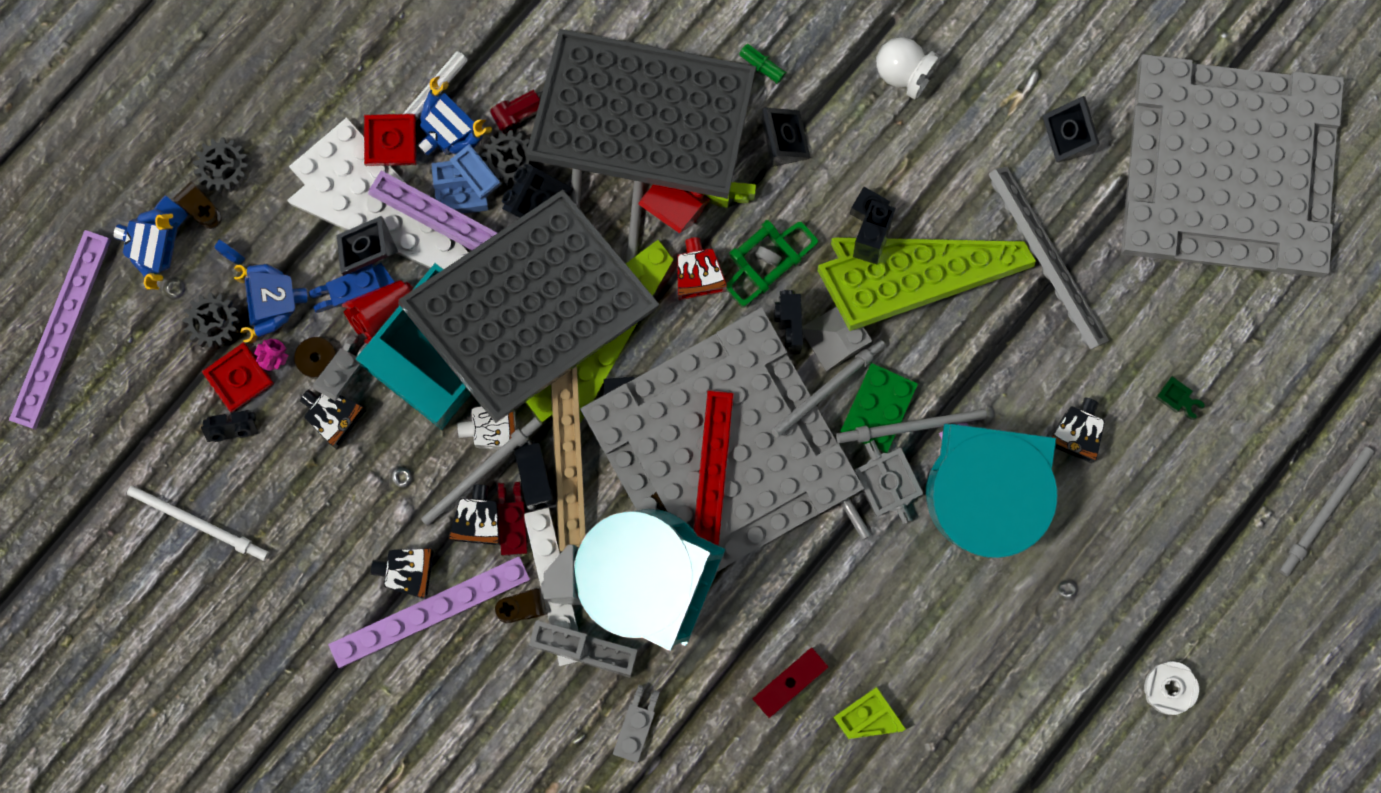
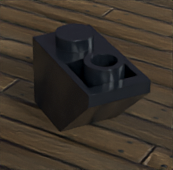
(874, 232)

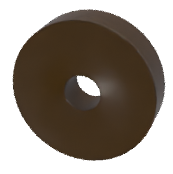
(304, 355)

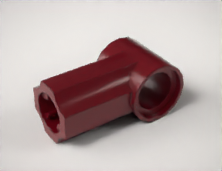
(510, 114)

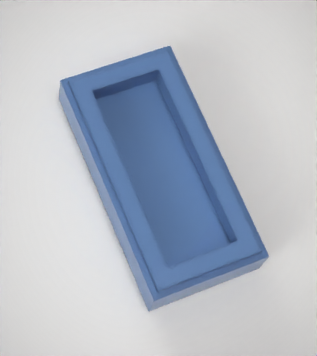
(475, 171)

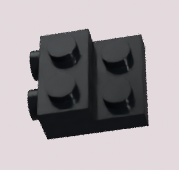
(531, 190)
(789, 315)

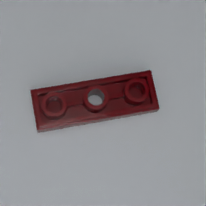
(803, 672)

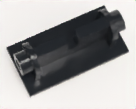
(217, 427)

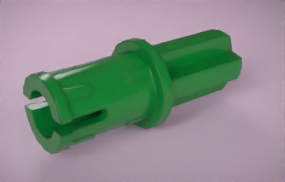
(762, 63)

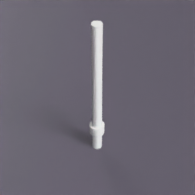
(241, 544)

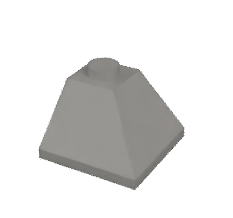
(833, 340)
(560, 579)

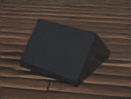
(1071, 130)
(784, 136)
(364, 245)

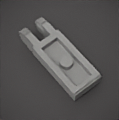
(339, 371)
(635, 727)

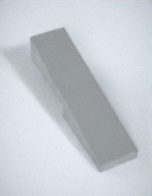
(583, 648)

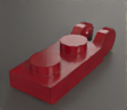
(512, 522)

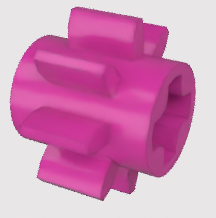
(271, 354)

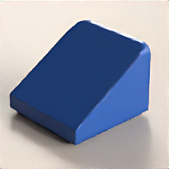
(169, 207)

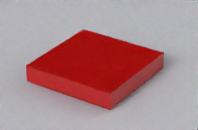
(389, 139)
(237, 377)

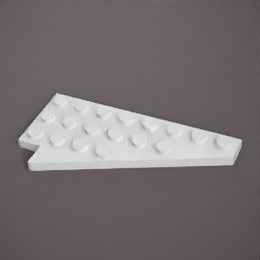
(338, 193)

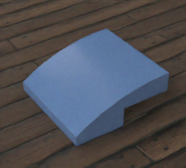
(454, 189)

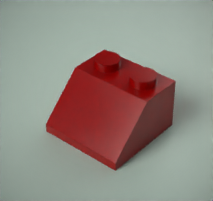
(674, 206)

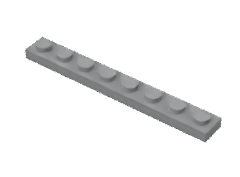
(1045, 252)

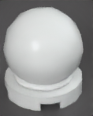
(905, 65)

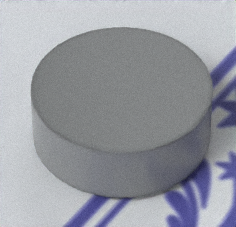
(768, 256)

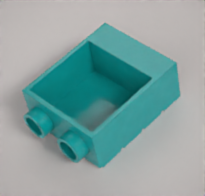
(413, 368)

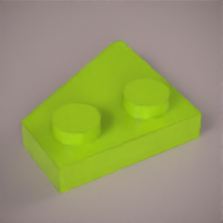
(868, 717)

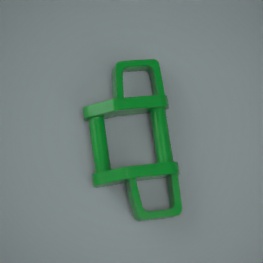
(793, 258)

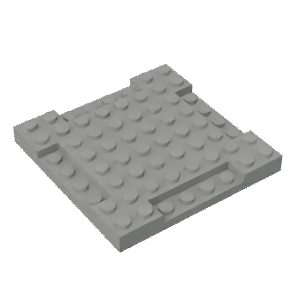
(1232, 167)
(771, 482)

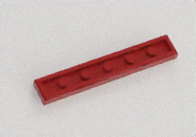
(713, 465)

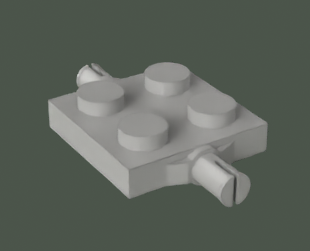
(888, 482)

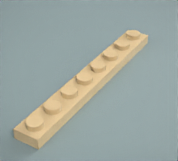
(568, 460)

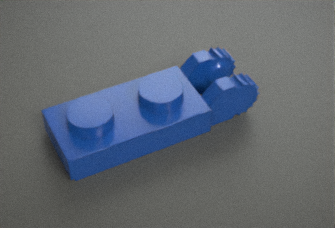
(346, 288)

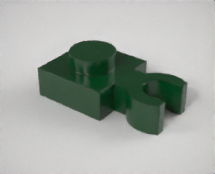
(1176, 396)

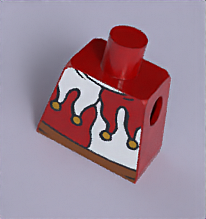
(698, 272)

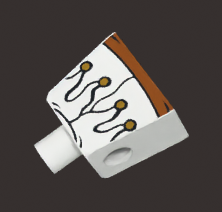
(485, 431)

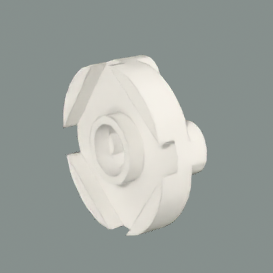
(1185, 682)

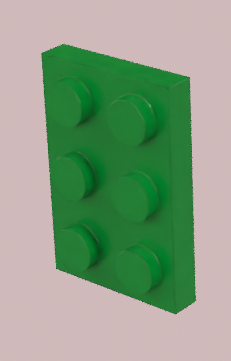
(880, 402)

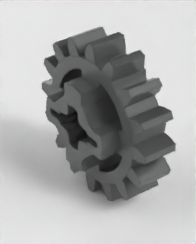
(500, 152)
(210, 161)
(207, 330)

